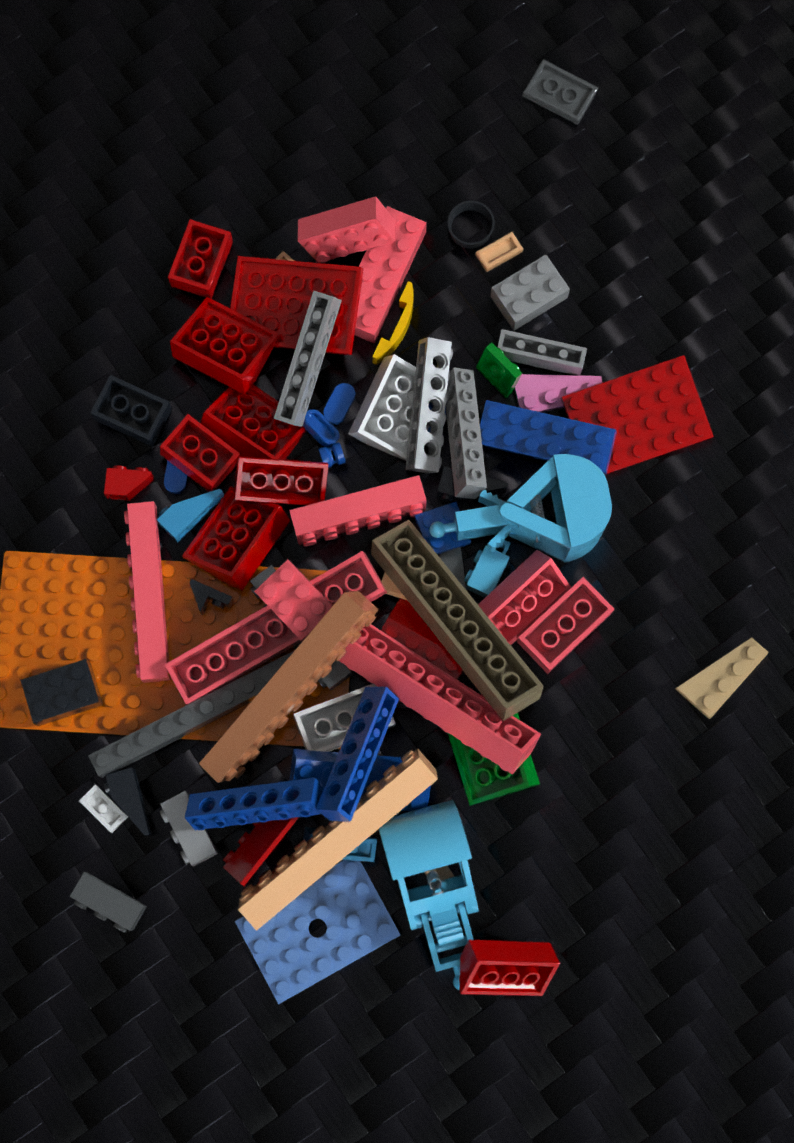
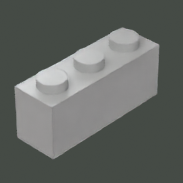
(195, 843)

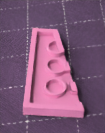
(544, 392)

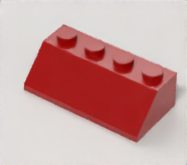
(280, 481)
(506, 967)

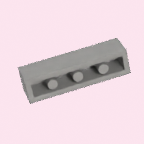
(542, 352)

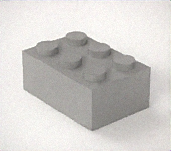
(529, 292)

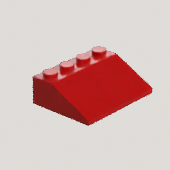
(224, 345)
(250, 426)
(236, 539)
(410, 630)
(255, 848)

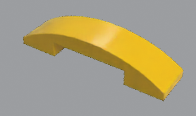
(385, 347)

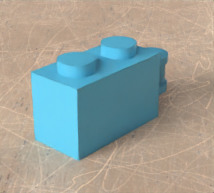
(487, 570)

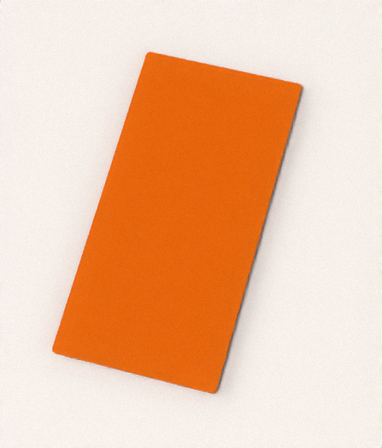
(80, 609)

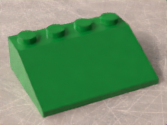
(485, 779)

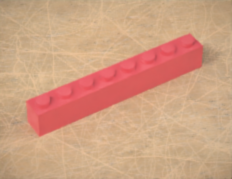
(148, 592)

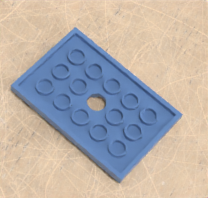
(354, 923)

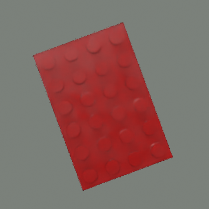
(281, 291)
(650, 409)

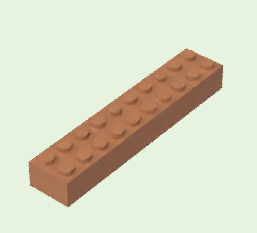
(289, 686)

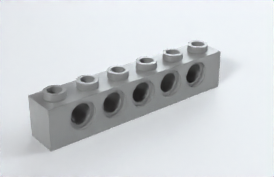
(307, 359)
(421, 414)
(465, 435)

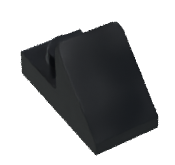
(204, 594)

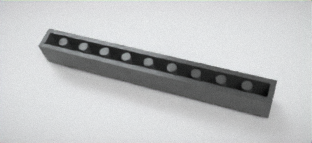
(184, 720)

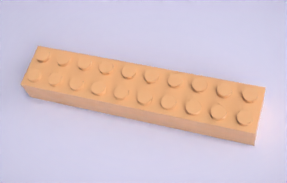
(336, 839)

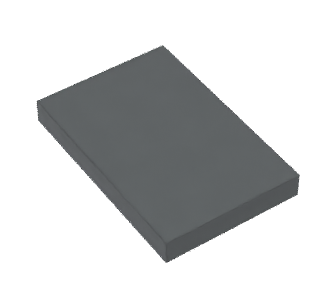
(560, 92)

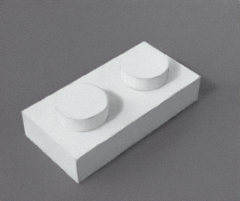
(103, 808)

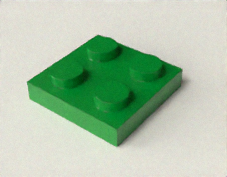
(499, 370)

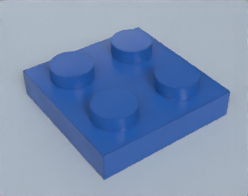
(445, 515)

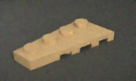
(718, 681)

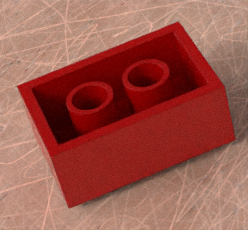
(200, 259)
(199, 453)

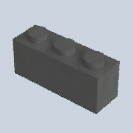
(107, 902)

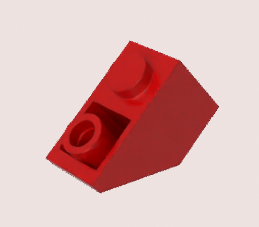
(125, 483)

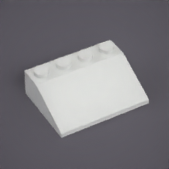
(387, 408)

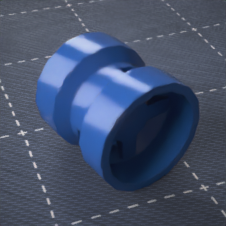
(326, 455)

